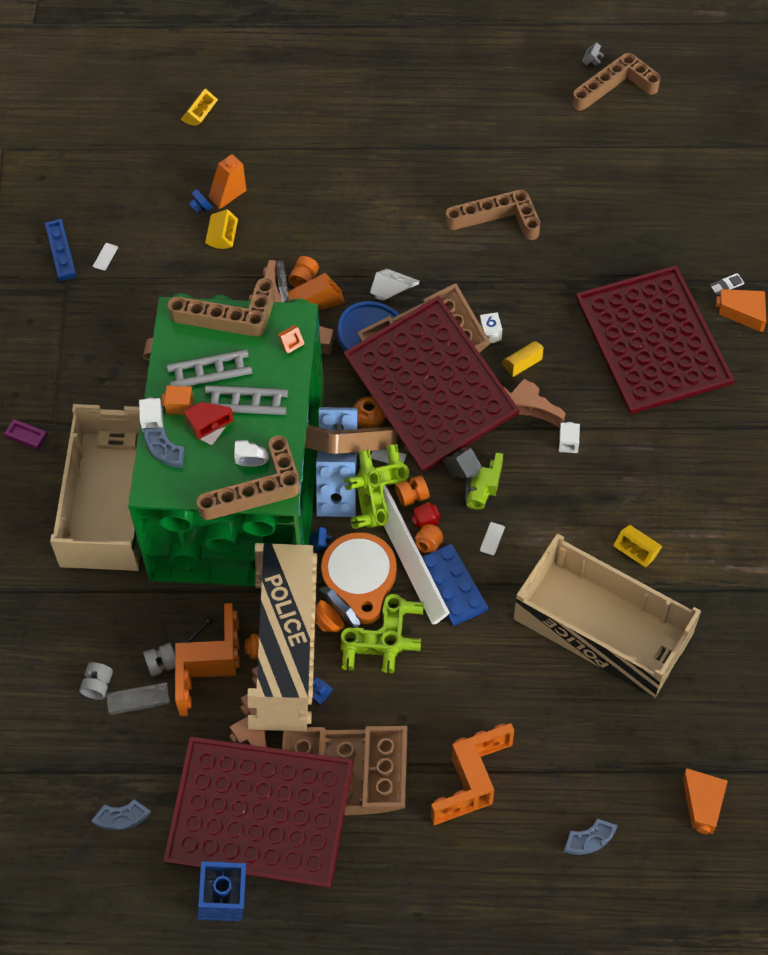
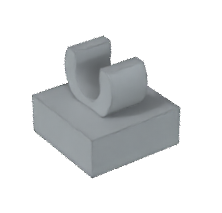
(592, 55)

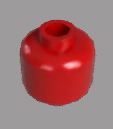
(426, 514)

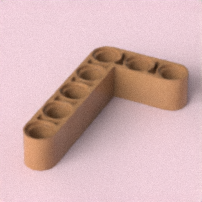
(623, 68)
(496, 207)
(229, 317)
(349, 440)
(256, 487)

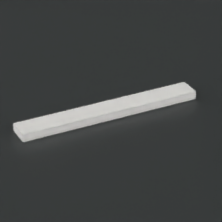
(413, 562)

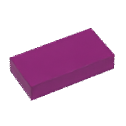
(25, 434)

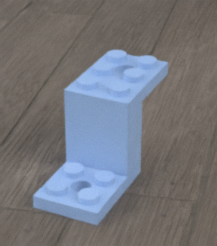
(334, 468)

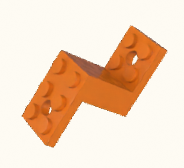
(206, 659)
(477, 786)

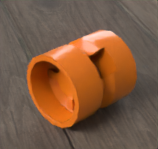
(303, 271)
(412, 491)

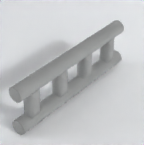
(218, 361)
(256, 394)

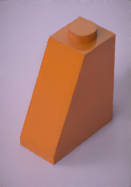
(227, 182)
(319, 291)
(743, 307)
(704, 799)

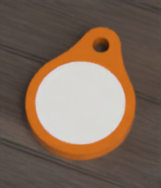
(360, 572)

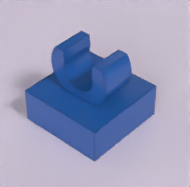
(200, 202)
(319, 539)
(320, 691)

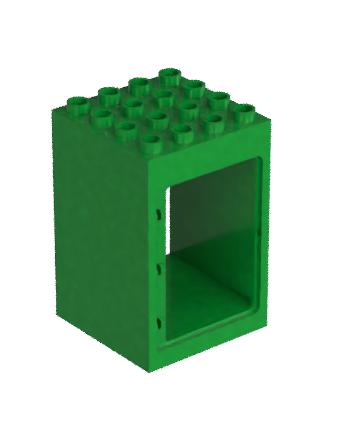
(163, 498)

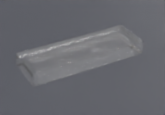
(282, 280)
(138, 698)

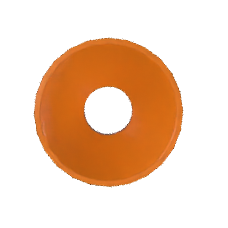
(366, 418)
(327, 617)

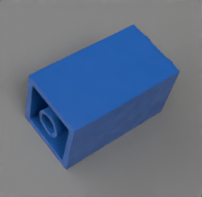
(221, 891)

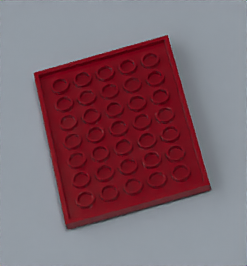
(654, 339)
(431, 383)
(260, 809)

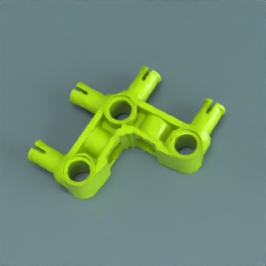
(370, 486)
(375, 641)

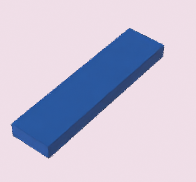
(60, 250)

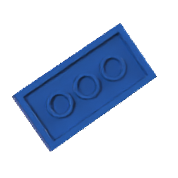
(455, 585)

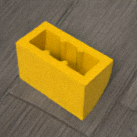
(199, 108)
(221, 230)
(523, 358)
(637, 545)

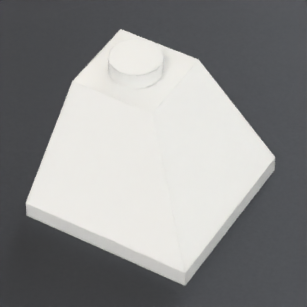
(390, 283)

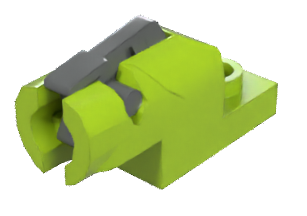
(483, 484)

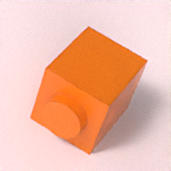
(177, 399)

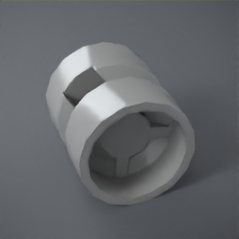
(167, 656)
(95, 683)

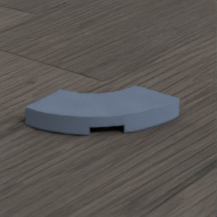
(163, 449)
(341, 608)
(121, 818)
(590, 839)

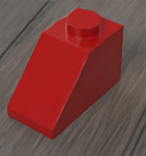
(207, 418)

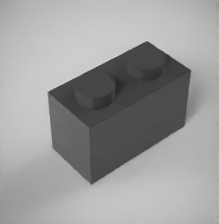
(462, 464)

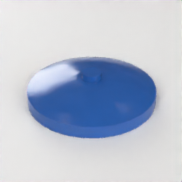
(359, 317)

